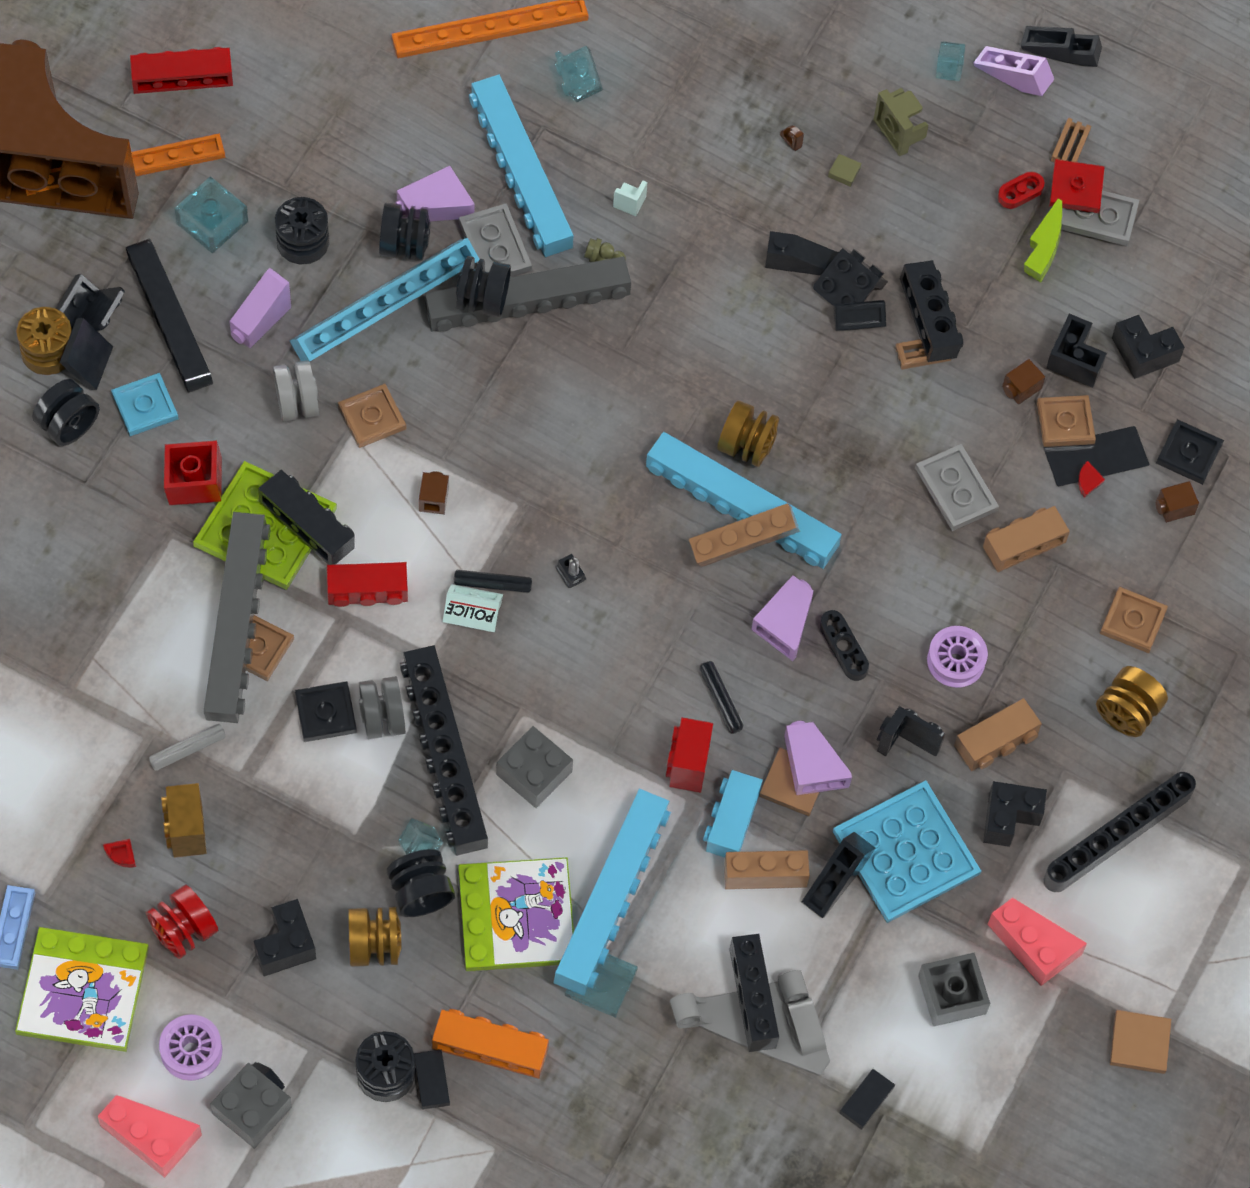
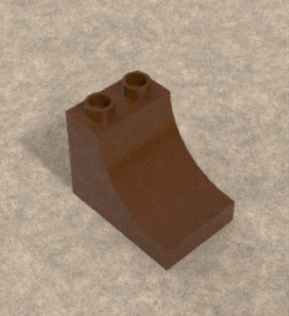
(41, 136)

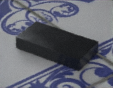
(860, 315)
(432, 1079)
(867, 1099)

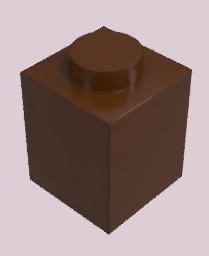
(1023, 382)
(433, 492)
(1177, 502)

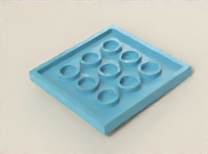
(914, 854)

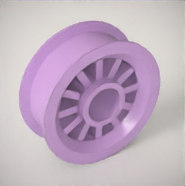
(973, 657)
(174, 1029)

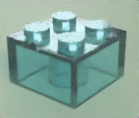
(211, 214)

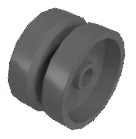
(377, 708)

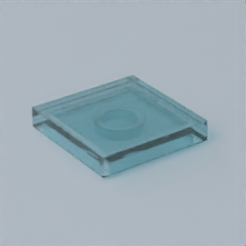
(610, 987)

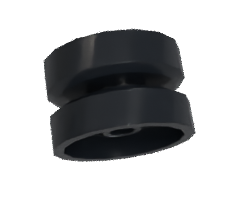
(65, 412)

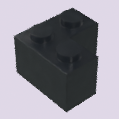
(1143, 351)
(1073, 356)
(1012, 805)
(290, 945)

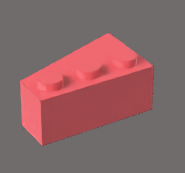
(1035, 940)
(149, 1133)

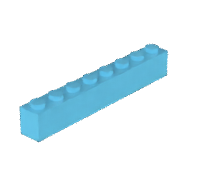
(521, 165)
(383, 301)
(737, 496)
(611, 893)

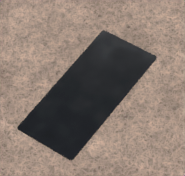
(1111, 454)

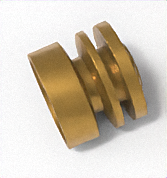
(40, 351)
(747, 433)
(1132, 701)
(373, 936)

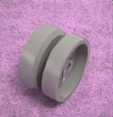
(297, 390)

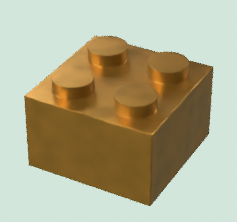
(184, 820)

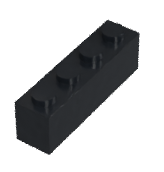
(307, 518)

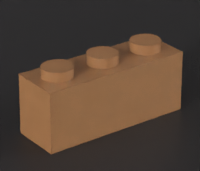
(1025, 538)
(998, 735)
(766, 869)

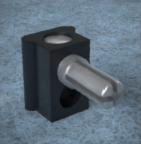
(573, 575)

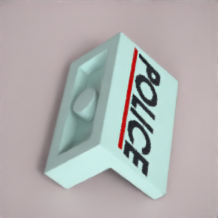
(472, 607)

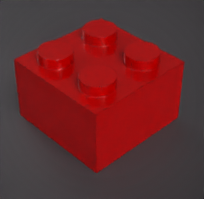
(193, 473)
(689, 754)

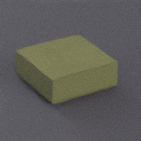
(844, 170)

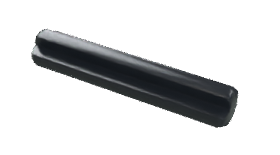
(493, 581)
(721, 697)

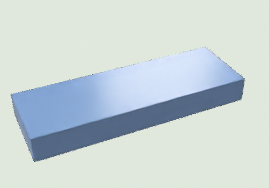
(14, 924)

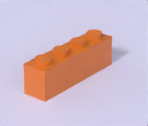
(490, 1043)

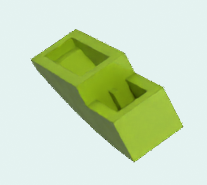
(1045, 243)

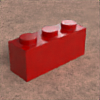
(367, 584)

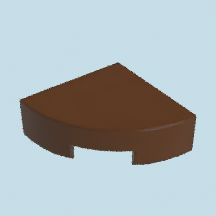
(793, 137)

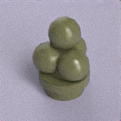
(597, 252)

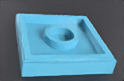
(144, 404)

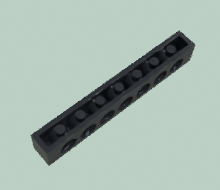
(426, 662)

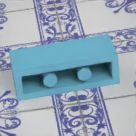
(733, 813)

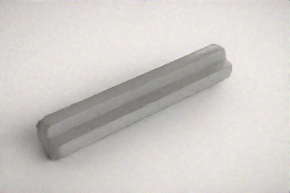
(187, 747)

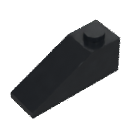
(797, 254)
(838, 873)

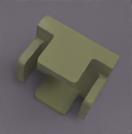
(893, 117)

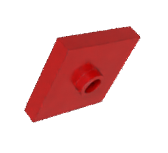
(1077, 185)

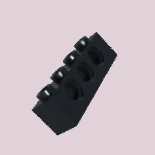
(925, 293)
(754, 992)

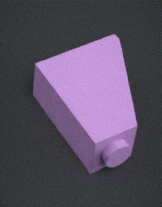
(440, 193)
(261, 309)
(785, 617)
(813, 760)

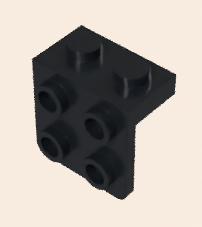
(849, 279)
(88, 302)
(913, 729)

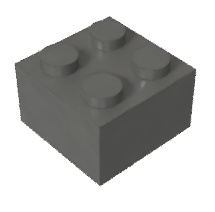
(534, 766)
(954, 989)
(251, 1105)

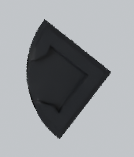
(270, 1074)

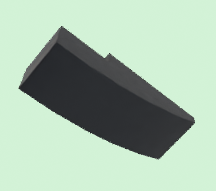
(1062, 45)

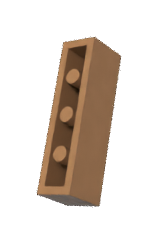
(744, 535)

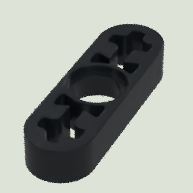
(844, 633)

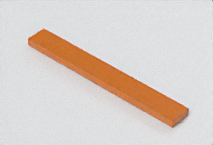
(489, 27)
(167, 157)

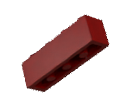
(181, 70)

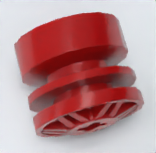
(177, 924)

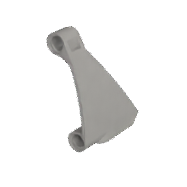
(799, 1029)

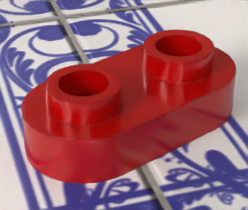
(1019, 191)

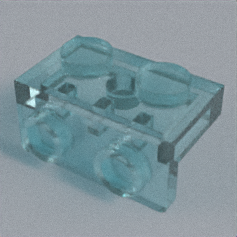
(578, 74)

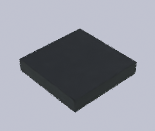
(86, 354)
(1189, 451)
(325, 711)

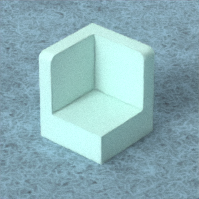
(630, 198)

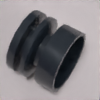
(302, 230)
(404, 231)
(483, 286)
(420, 883)
(389, 1081)

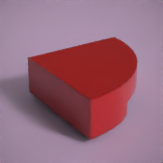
(1089, 479)
(120, 853)

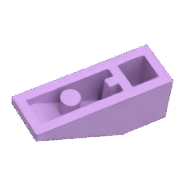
(1019, 70)

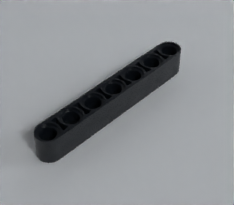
(169, 315)
(1114, 842)

